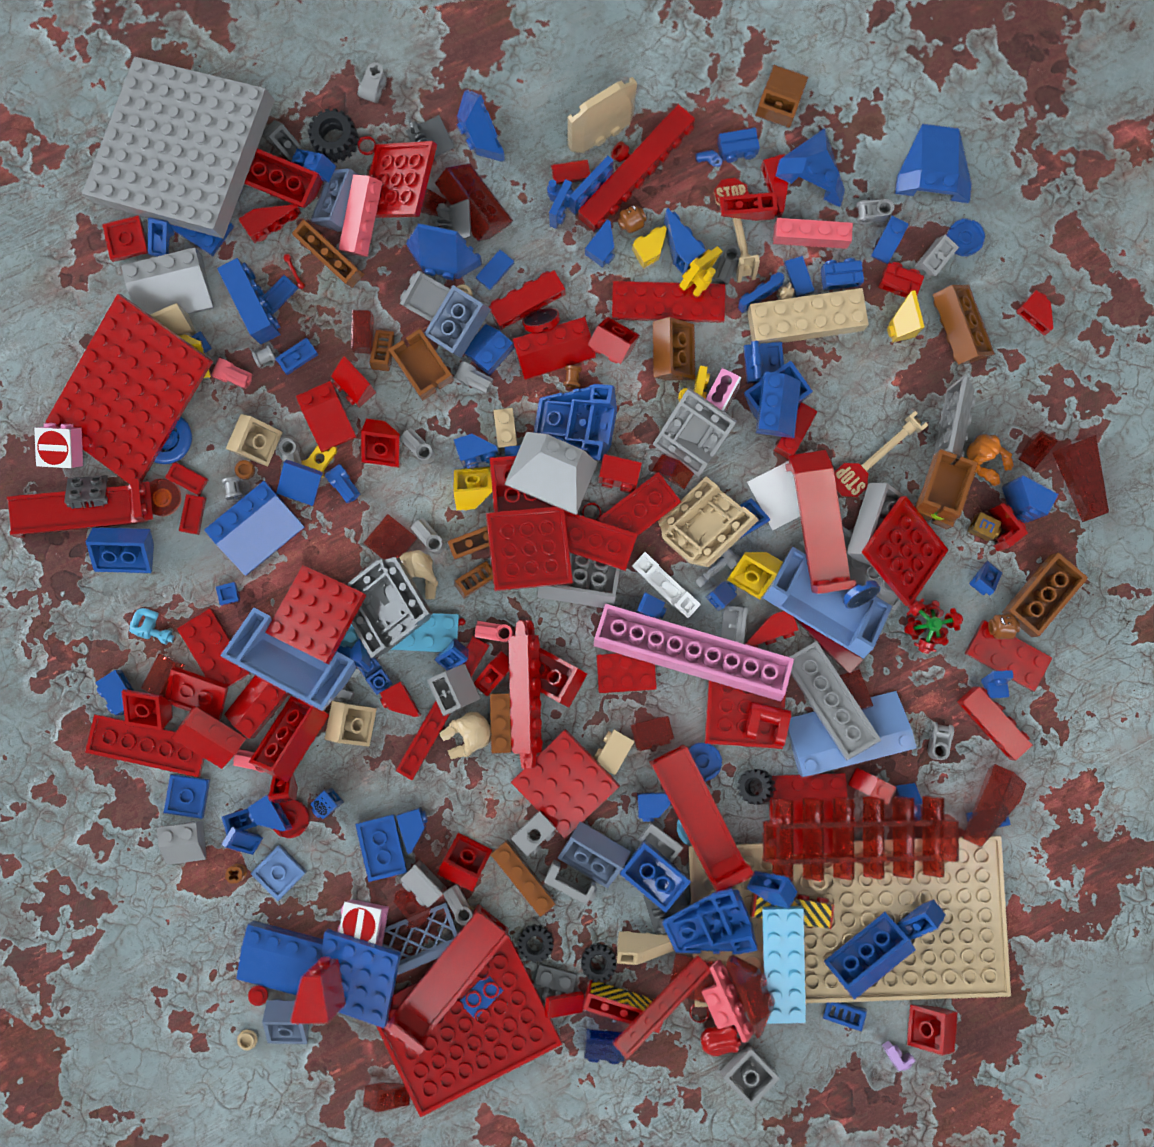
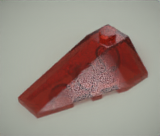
(996, 800)

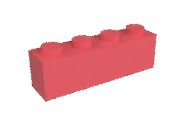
(360, 215)
(812, 233)

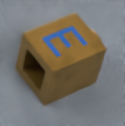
(984, 527)

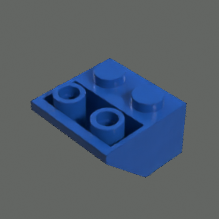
(474, 450)

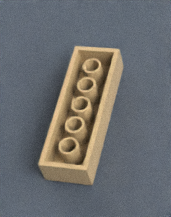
(808, 317)

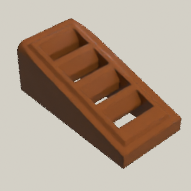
(382, 362)
(472, 589)

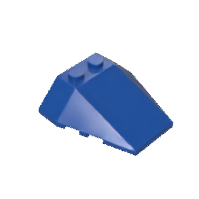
(936, 165)
(442, 252)
(580, 418)
(713, 925)

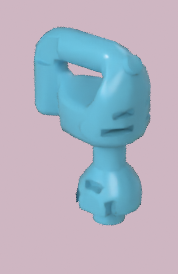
(148, 627)

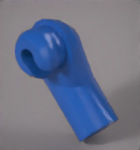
(709, 156)

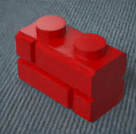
(900, 280)

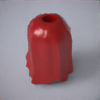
(720, 1041)

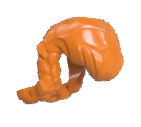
(984, 449)

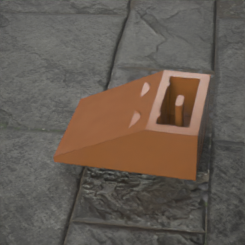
(781, 96)

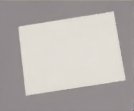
(777, 495)

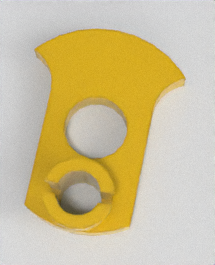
(311, 461)

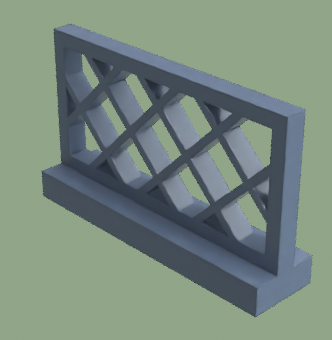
(429, 954)

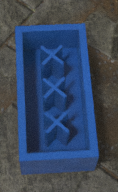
(249, 301)

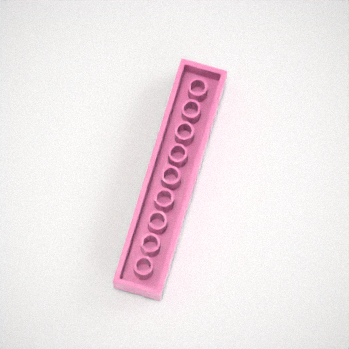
(693, 652)

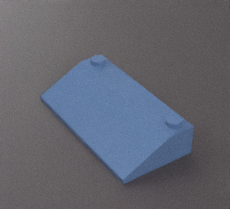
(825, 612)
(285, 665)
(818, 753)

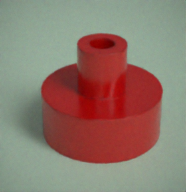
(620, 152)

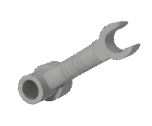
(729, 558)

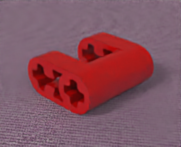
(771, 715)

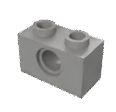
(522, 836)

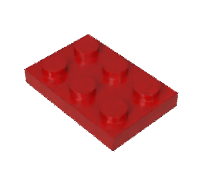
(624, 674)
(191, 689)

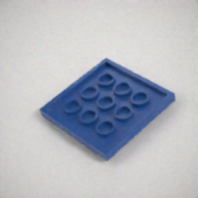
(366, 976)

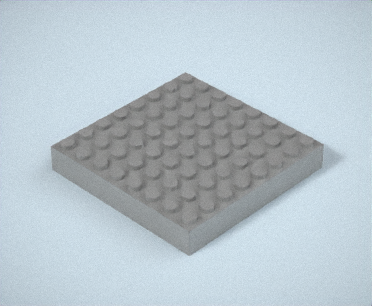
(179, 146)

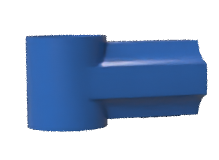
(340, 480)

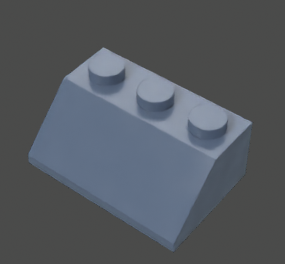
(333, 200)
(457, 321)
(594, 854)

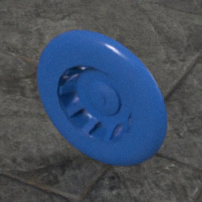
(176, 447)

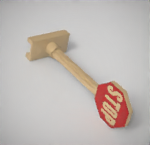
(747, 264)
(853, 477)

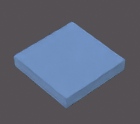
(278, 872)

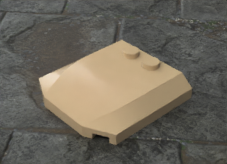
(602, 116)
(705, 524)

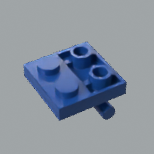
(561, 200)
(762, 358)

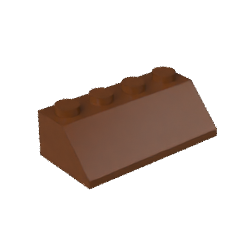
(963, 324)

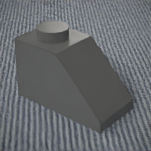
(282, 139)

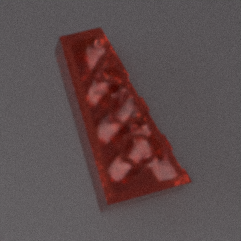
(1084, 477)

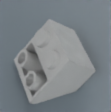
(453, 689)

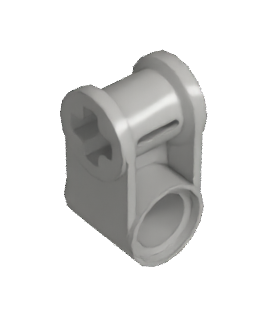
(371, 85)
(870, 210)
(940, 739)

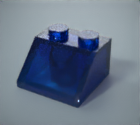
(600, 1046)

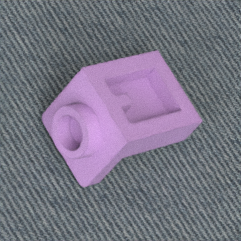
(899, 1061)

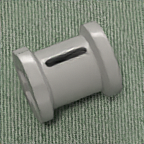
(264, 355)
(232, 488)

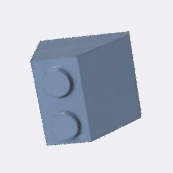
(278, 1024)

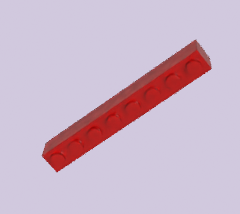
(636, 168)

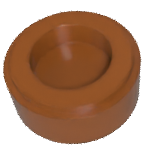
(244, 470)

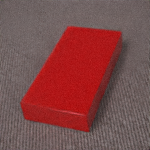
(571, 171)
(186, 478)
(192, 514)
(564, 1004)

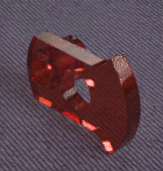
(419, 916)

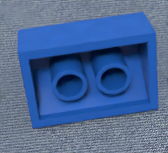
(753, 394)
(778, 405)
(1028, 499)
(121, 550)

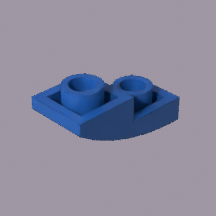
(376, 677)

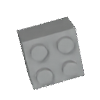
(749, 1075)

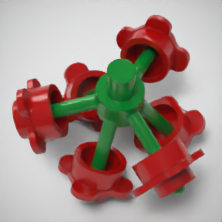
(936, 633)

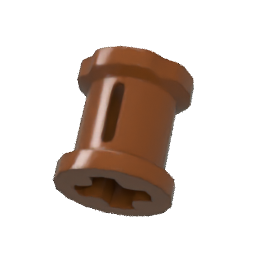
(572, 376)
(240, 876)

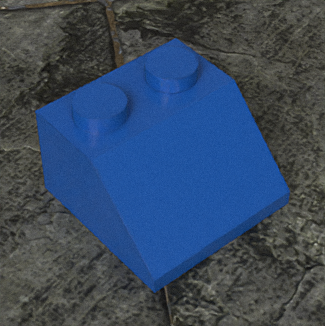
(489, 349)

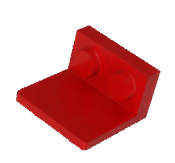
(1013, 528)

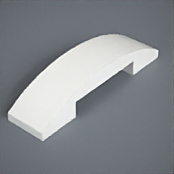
(665, 585)

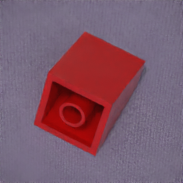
(319, 994)

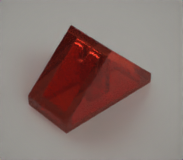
(1037, 448)
(673, 471)

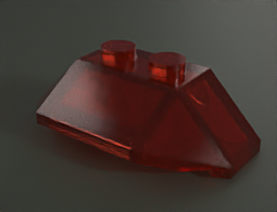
(752, 992)

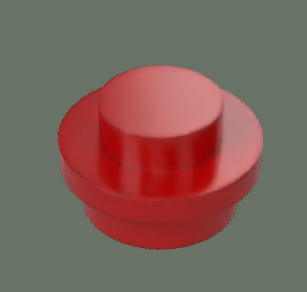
(258, 995)

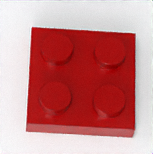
(125, 238)

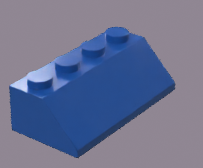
(870, 955)

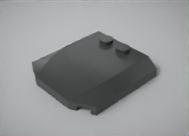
(390, 608)

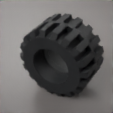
(331, 121)

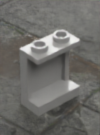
(424, 295)
(568, 887)

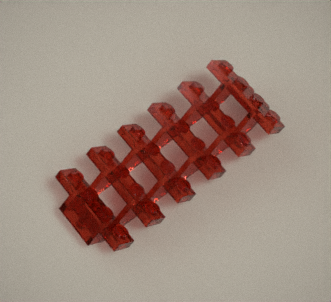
(939, 838)

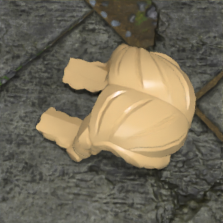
(420, 565)
(475, 733)

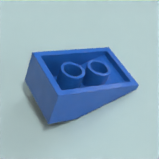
(655, 876)

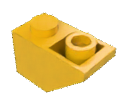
(649, 248)

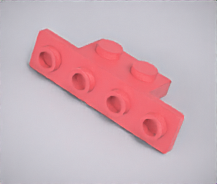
(725, 1004)

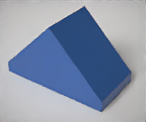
(238, 820)

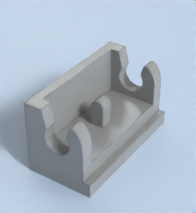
(936, 256)
(734, 623)
(661, 841)

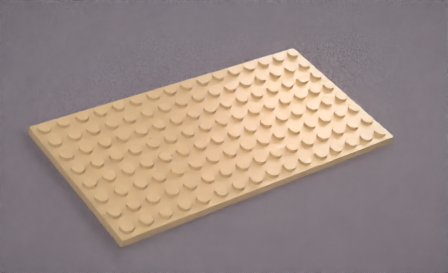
(955, 961)

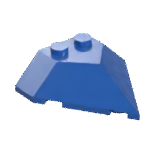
(478, 127)
(815, 164)

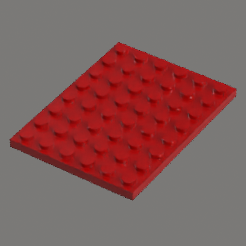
(130, 389)
(474, 1051)

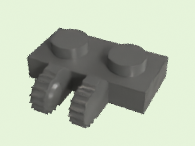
(555, 979)

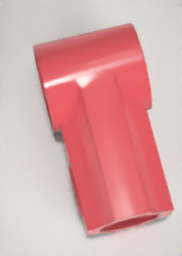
(228, 372)
(492, 631)
(242, 759)

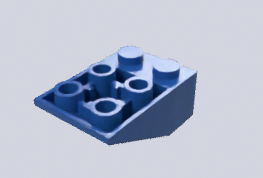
(682, 244)

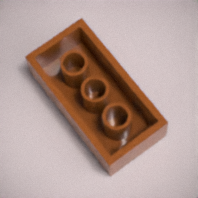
(1045, 594)

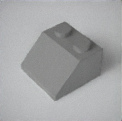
(182, 842)
(423, 884)

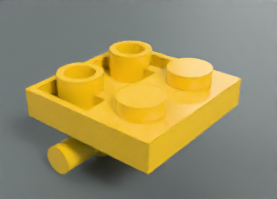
(701, 271)
(701, 383)

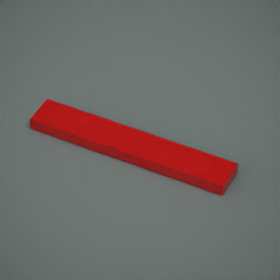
(662, 1007)

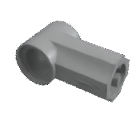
(468, 375)
(417, 446)
(294, 455)
(427, 535)
(457, 903)

